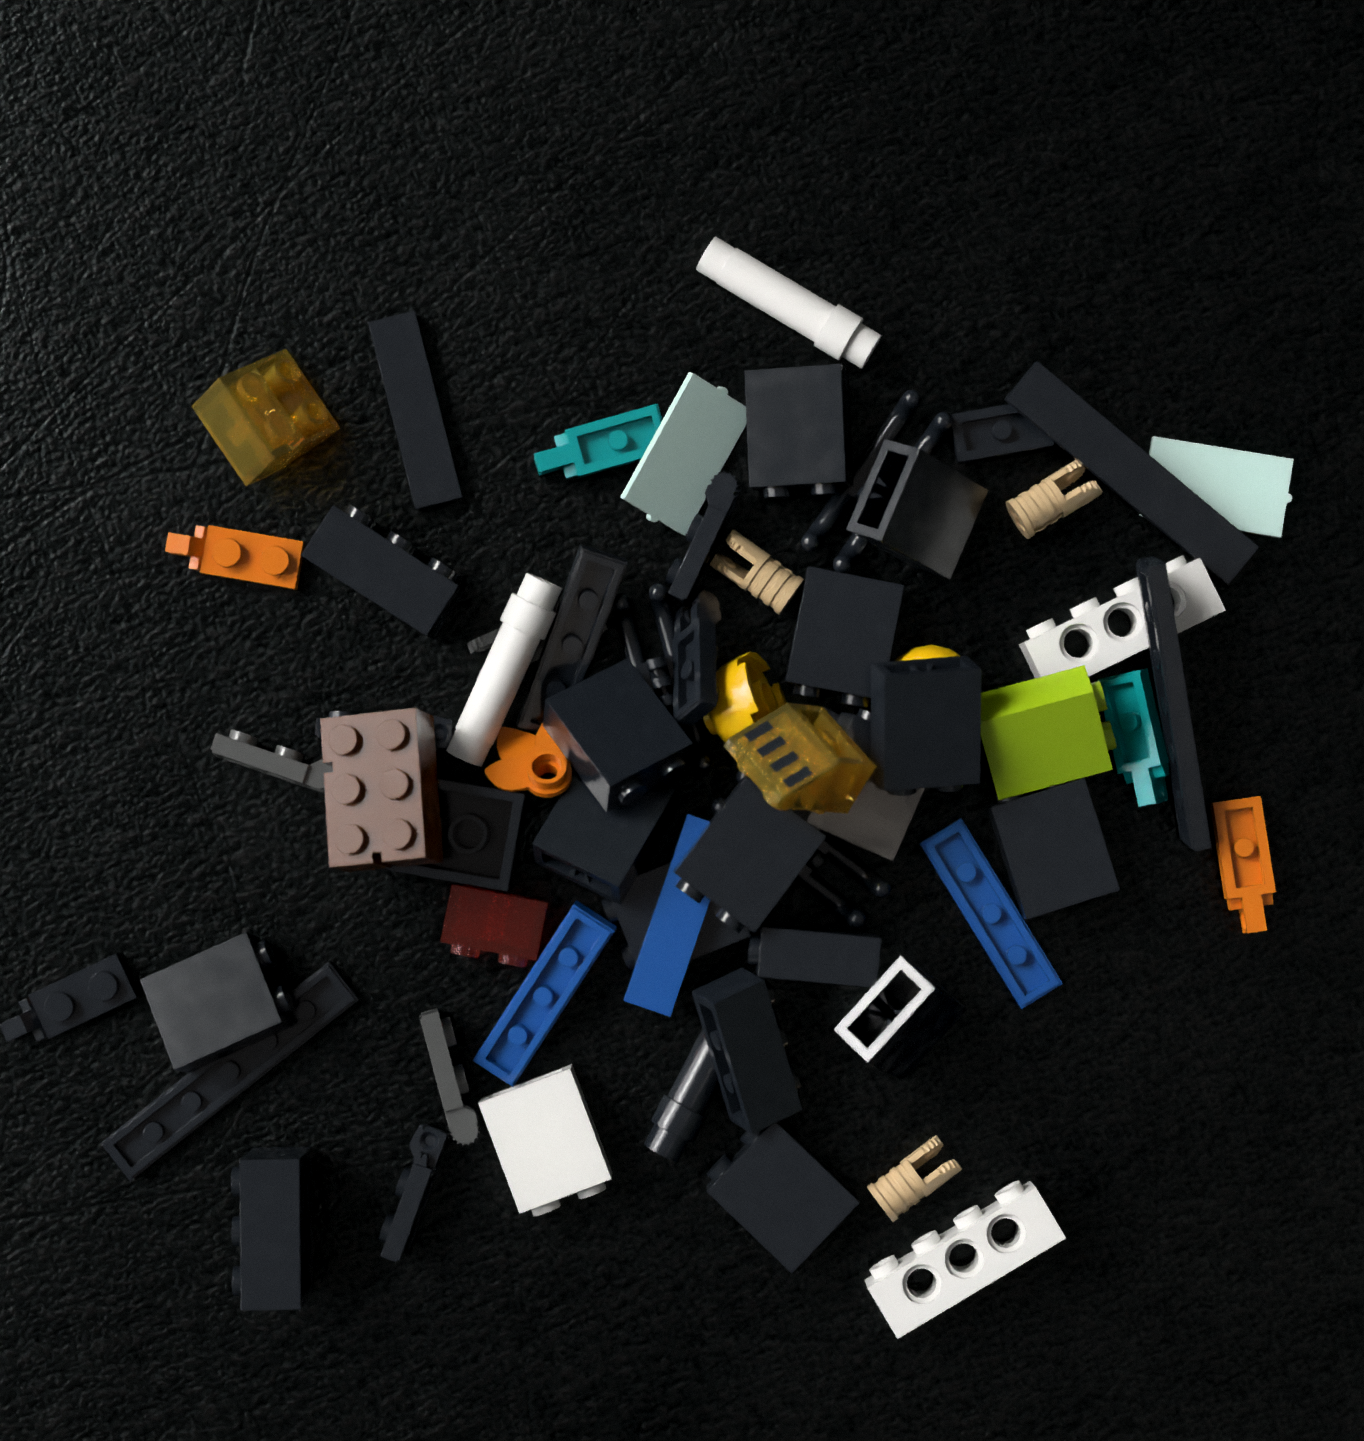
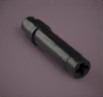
(683, 1109)

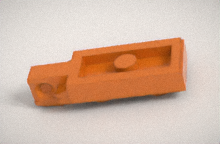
(241, 555)
(1244, 859)

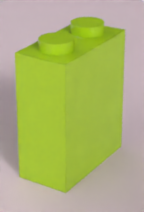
(1045, 732)

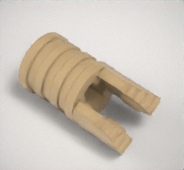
(1045, 502)
(767, 577)
(904, 1186)

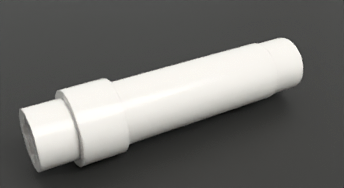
(829, 326)
(523, 626)

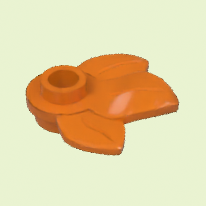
(525, 760)

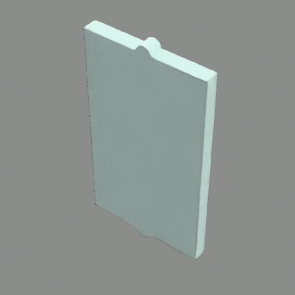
(686, 453)
(1238, 484)

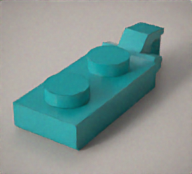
(601, 444)
(1137, 734)

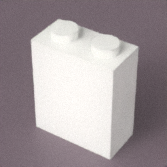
(546, 1141)

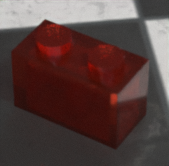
(494, 923)

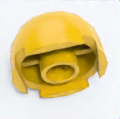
(742, 696)

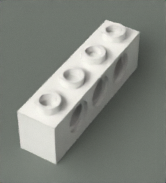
(1193, 603)
(992, 1259)

